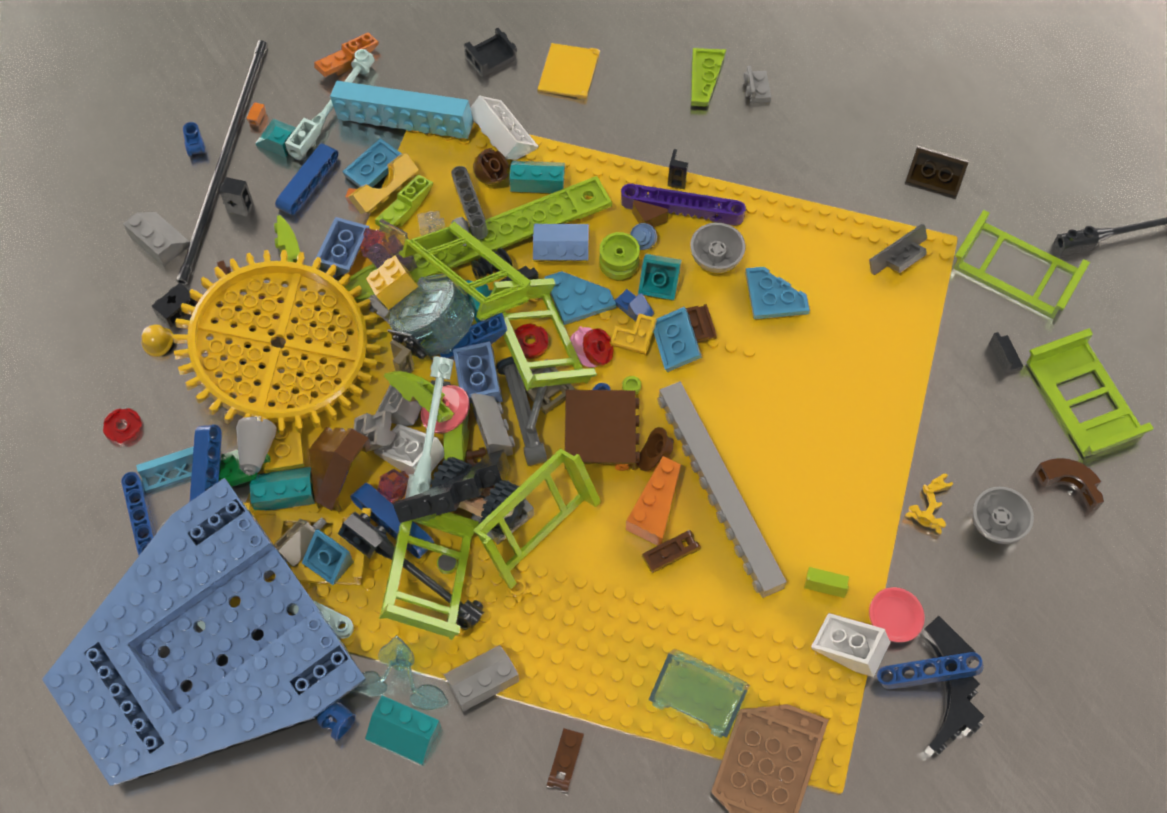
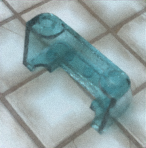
(699, 691)

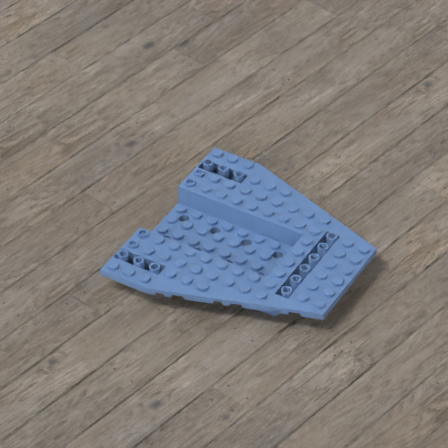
(132, 701)

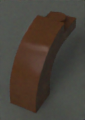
(1072, 473)

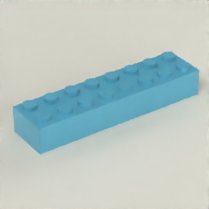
(402, 109)

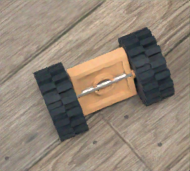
(490, 497)

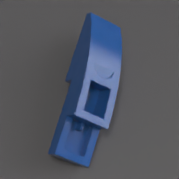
(482, 332)

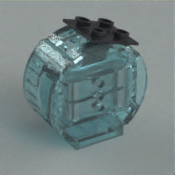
(432, 317)

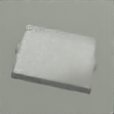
(390, 230)

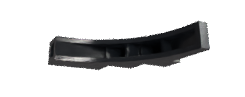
(448, 496)
(960, 713)

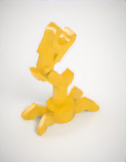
(926, 517)

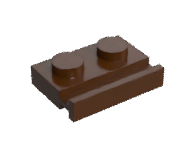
(701, 323)

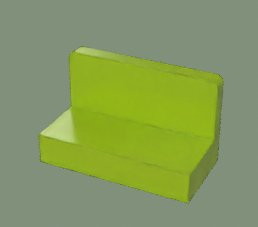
(826, 582)

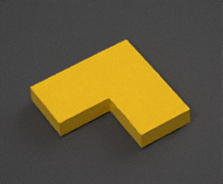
(636, 339)

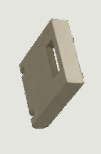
(550, 391)

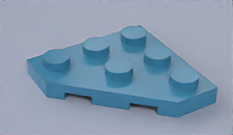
(773, 295)
(579, 298)

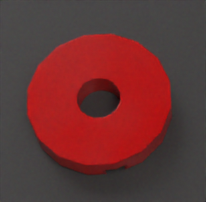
(538, 334)
(592, 353)
(125, 435)

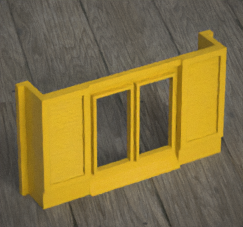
(273, 523)

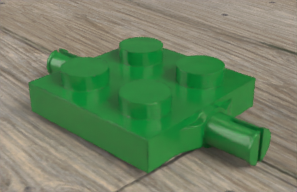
(231, 470)

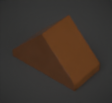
(649, 213)

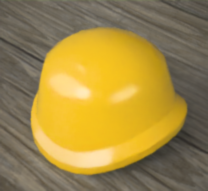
(157, 340)

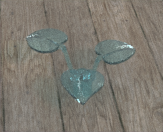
(399, 656)

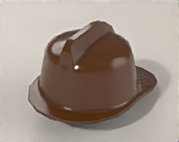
(656, 447)

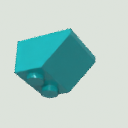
(659, 276)

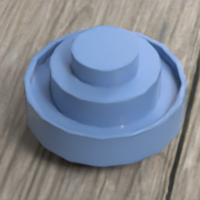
(645, 235)

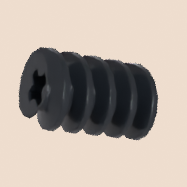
(482, 266)

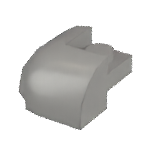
(376, 428)

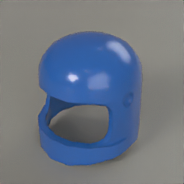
(343, 716)

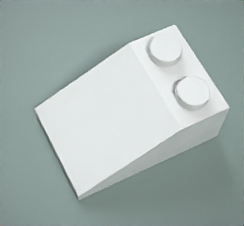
(408, 448)
(852, 644)

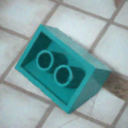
(536, 176)
(282, 489)
(402, 730)

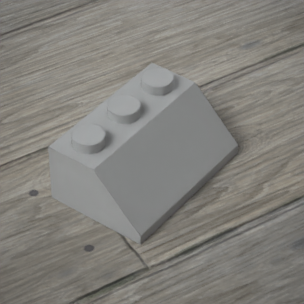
(156, 236)
(491, 424)
(482, 677)

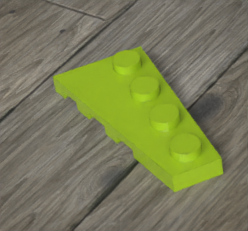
(705, 71)

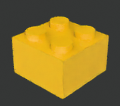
(391, 282)

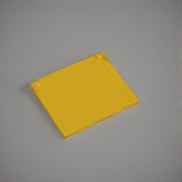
(568, 71)

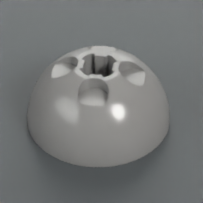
(717, 247)
(1002, 515)

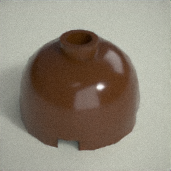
(490, 167)

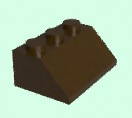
(937, 170)

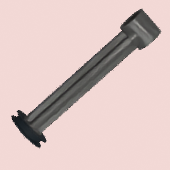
(534, 449)

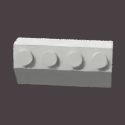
(502, 128)

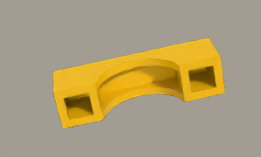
(400, 170)

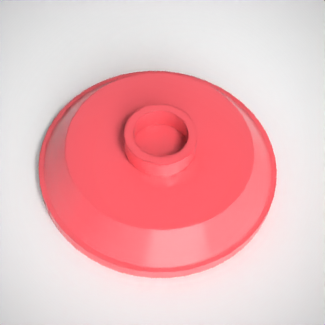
(457, 401)
(897, 613)

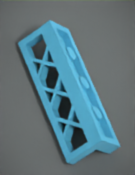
(163, 466)

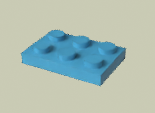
(372, 164)
(676, 339)

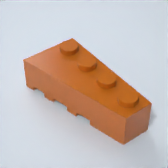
(654, 505)

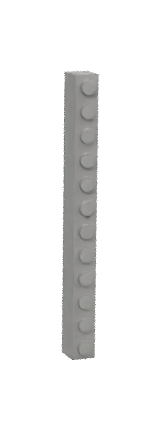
(721, 490)

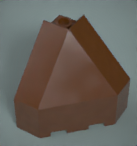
(330, 463)

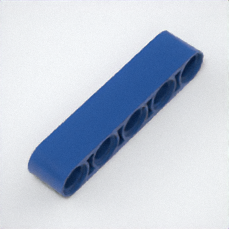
(306, 179)
(205, 459)
(137, 510)
(384, 515)
(940, 674)

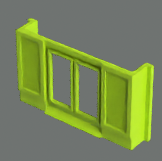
(1069, 359)

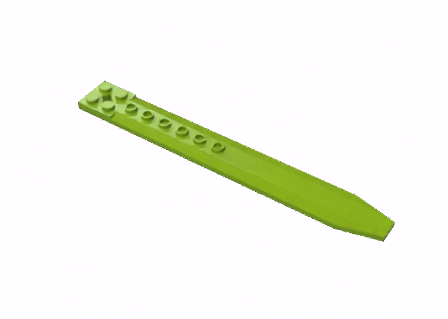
(508, 229)

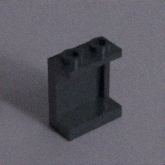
(491, 53)

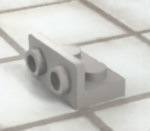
(757, 85)

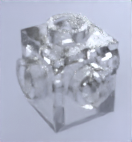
(430, 222)

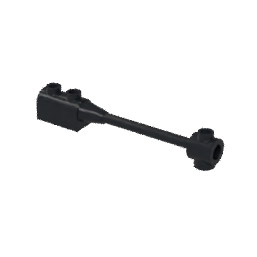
(1086, 239)
(373, 540)

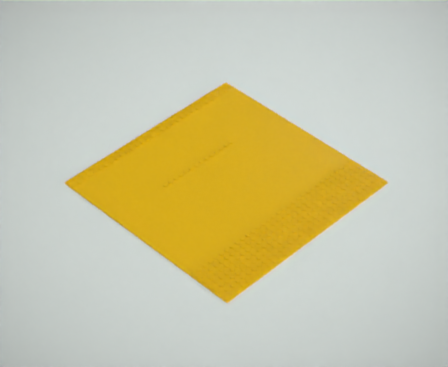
(801, 407)

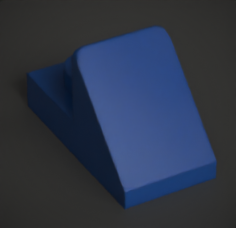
(633, 305)

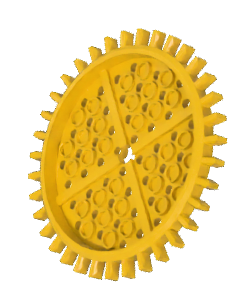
(251, 280)

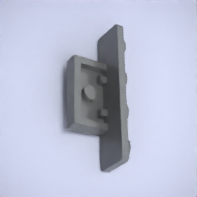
(901, 253)

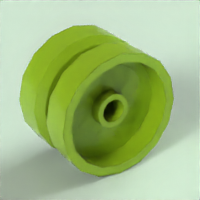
(619, 255)

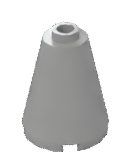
(253, 443)

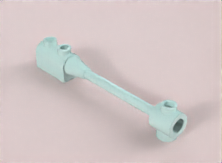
(308, 131)
(421, 480)

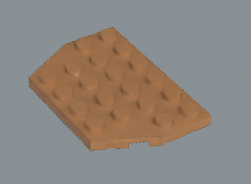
(769, 760)

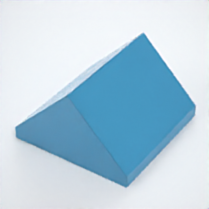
(327, 557)

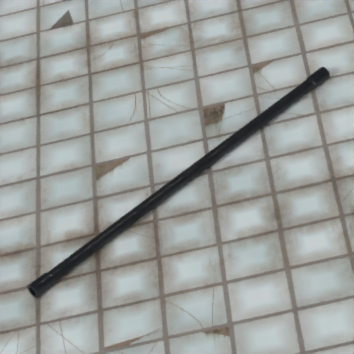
(185, 269)

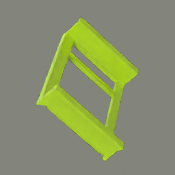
(541, 289)
(1012, 292)
(490, 305)
(585, 490)
(445, 522)

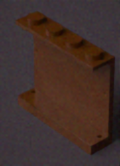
(602, 426)

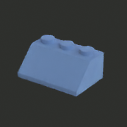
(560, 242)
(341, 245)
(478, 370)

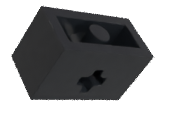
(236, 196)
(169, 306)

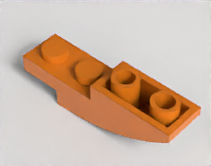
(341, 60)

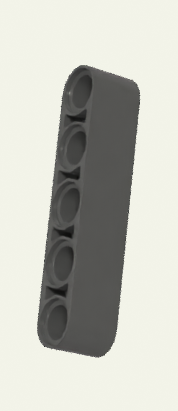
(469, 202)

